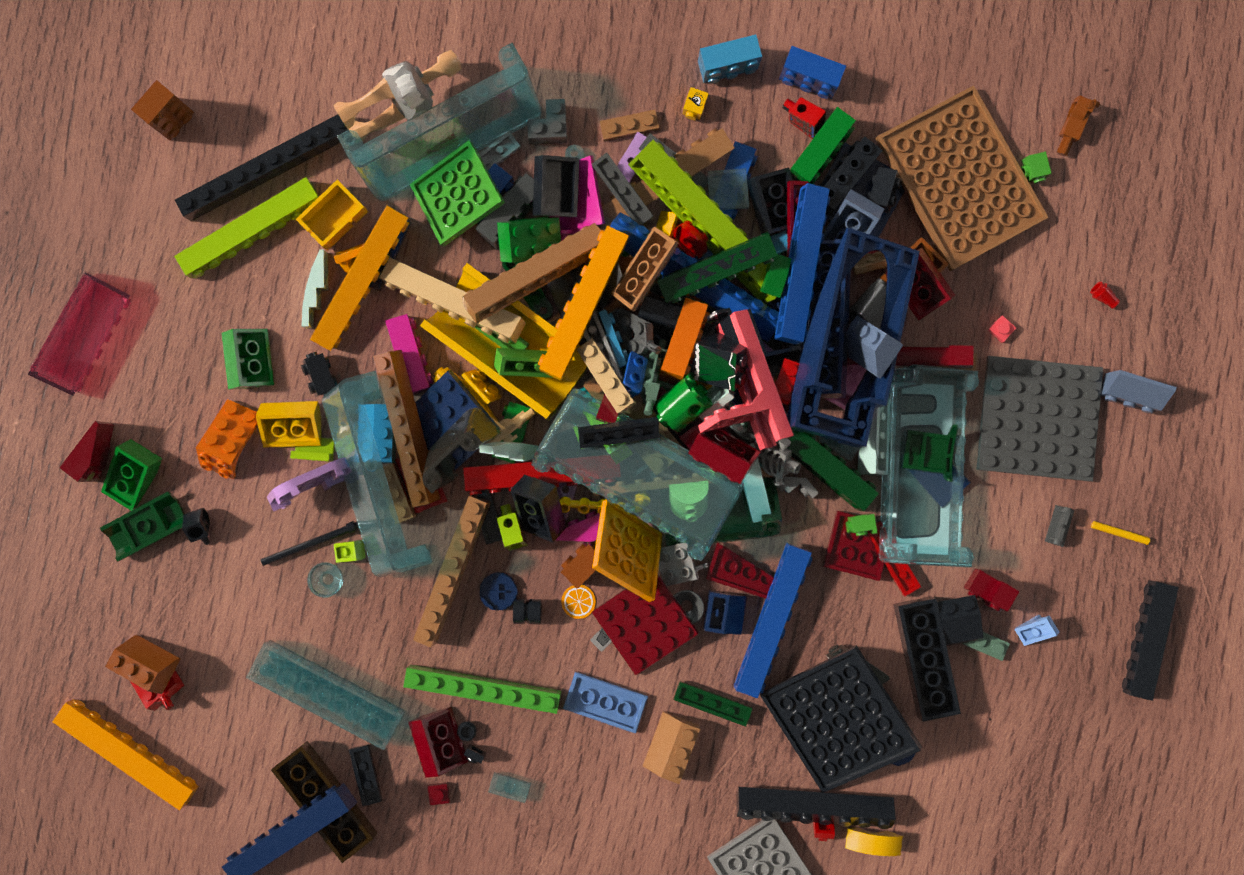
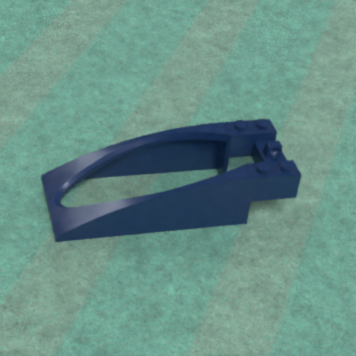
(871, 391)

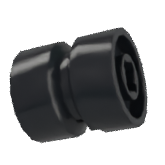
(527, 611)

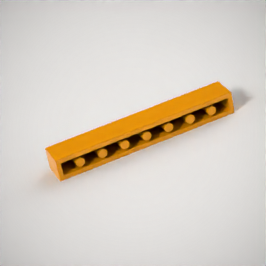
(359, 277)
(584, 302)
(126, 754)

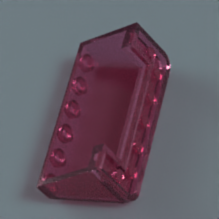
(79, 334)

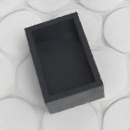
(555, 186)

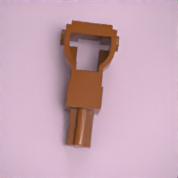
(1075, 122)

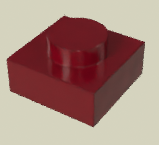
(438, 793)

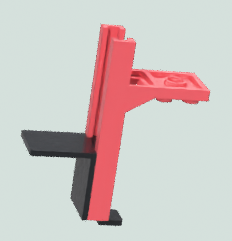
(759, 394)

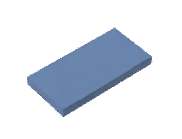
(605, 702)

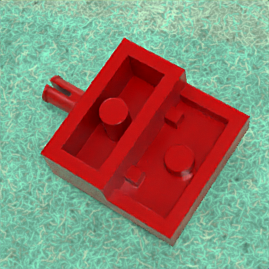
(153, 701)

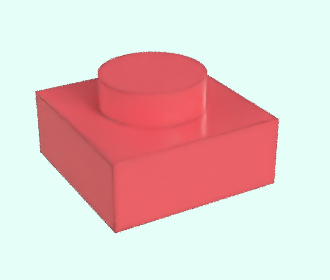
(1002, 329)

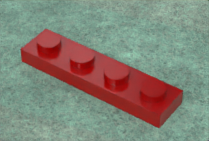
(900, 573)

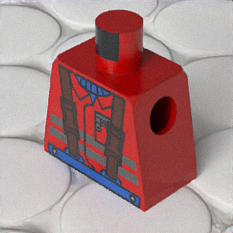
(805, 116)

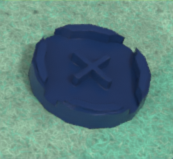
(498, 591)

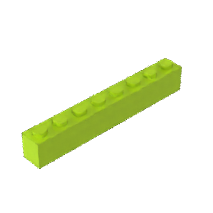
(247, 229)

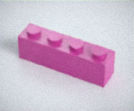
(404, 338)

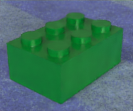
(526, 237)

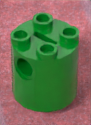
(682, 404)

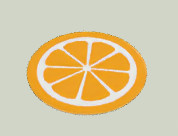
(578, 602)

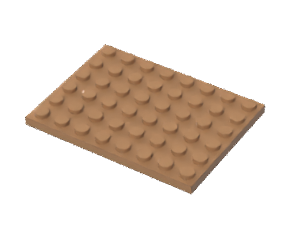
(961, 178)

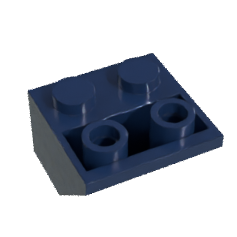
(724, 613)

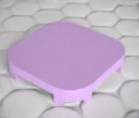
(326, 475)

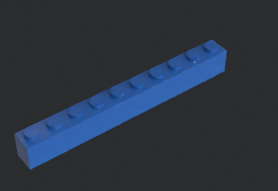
(720, 296)

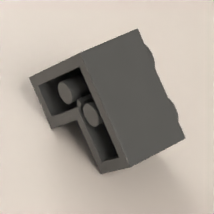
(553, 128)

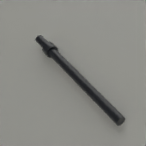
(350, 528)

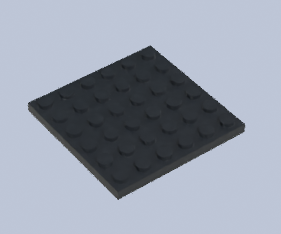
(840, 720)

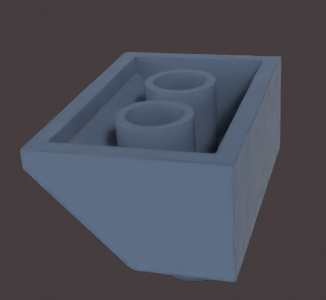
(871, 346)
(1136, 391)

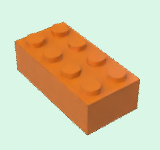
(681, 347)

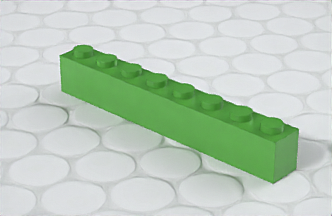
(482, 688)

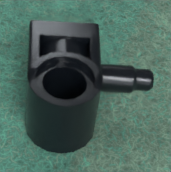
(197, 525)

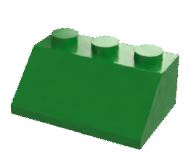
(247, 358)

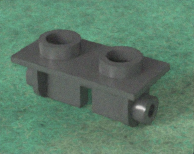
(1059, 525)

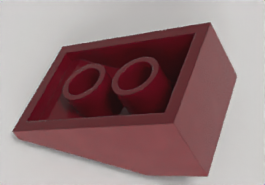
(90, 454)

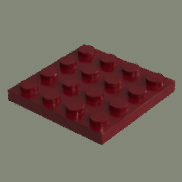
(645, 629)

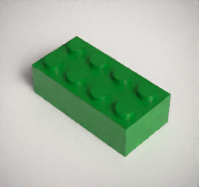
(823, 145)

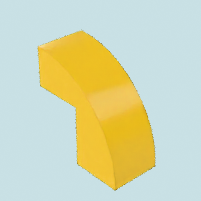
(877, 843)

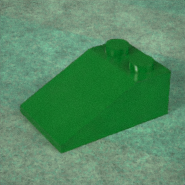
(130, 473)

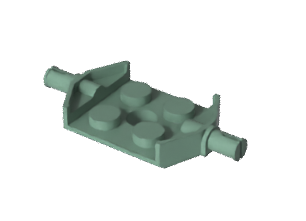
(650, 387)

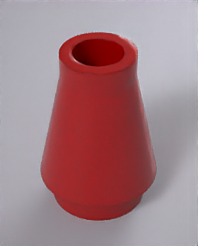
(1104, 294)

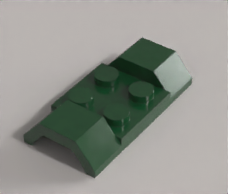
(144, 525)

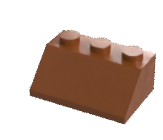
(143, 664)

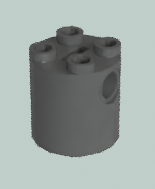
(870, 304)

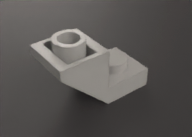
(792, 482)

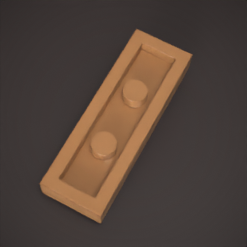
(629, 125)

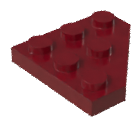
(852, 552)

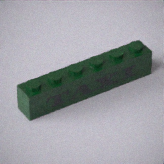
(717, 267)

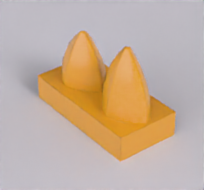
(347, 257)

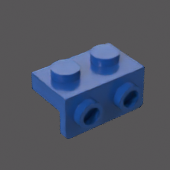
(635, 373)

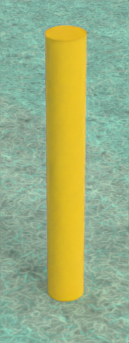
(1121, 533)

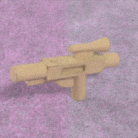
(509, 425)

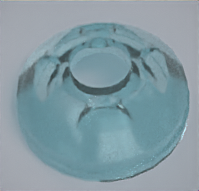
(316, 583)

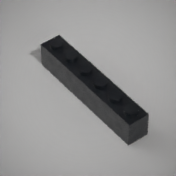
(1150, 640)

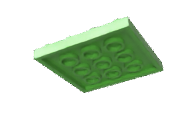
(457, 193)

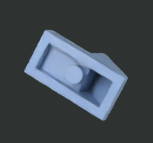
(1036, 630)

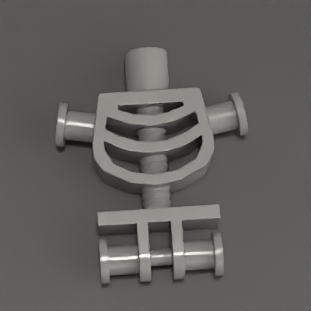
(773, 464)

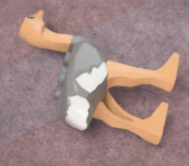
(405, 88)

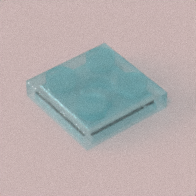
(728, 188)

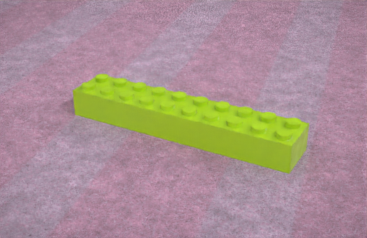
(691, 204)

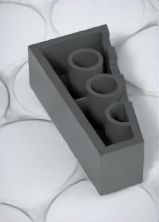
(516, 206)

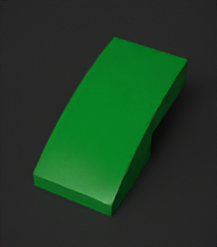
(776, 276)

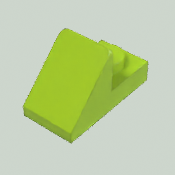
(349, 551)

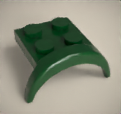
(930, 452)

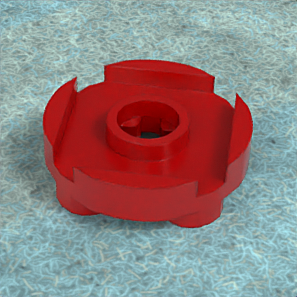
(691, 240)

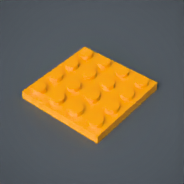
(627, 550)

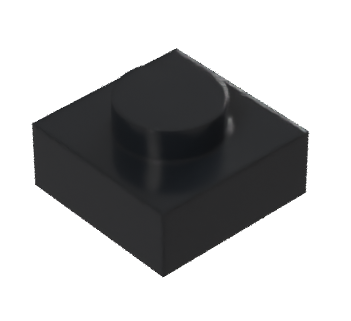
(474, 754)

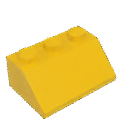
(289, 424)

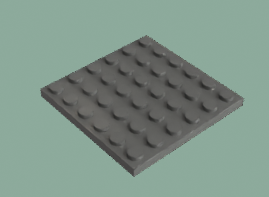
(1039, 418)

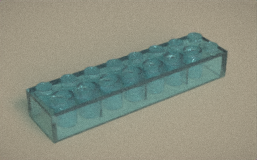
(326, 694)

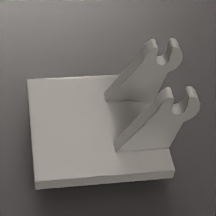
(677, 565)

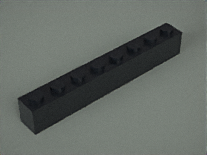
(815, 807)

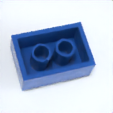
(812, 73)

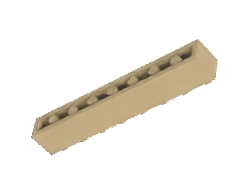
(448, 298)

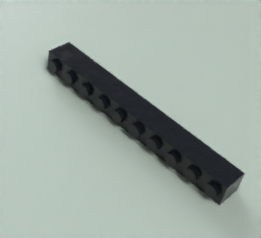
(261, 169)

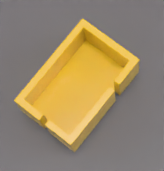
(332, 215)

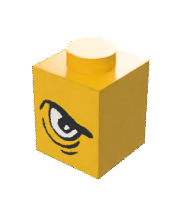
(695, 104)

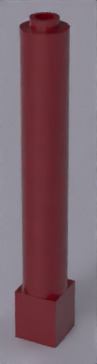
(952, 357)

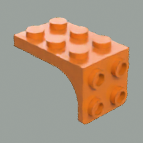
(226, 439)

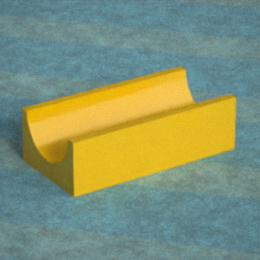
(539, 393)

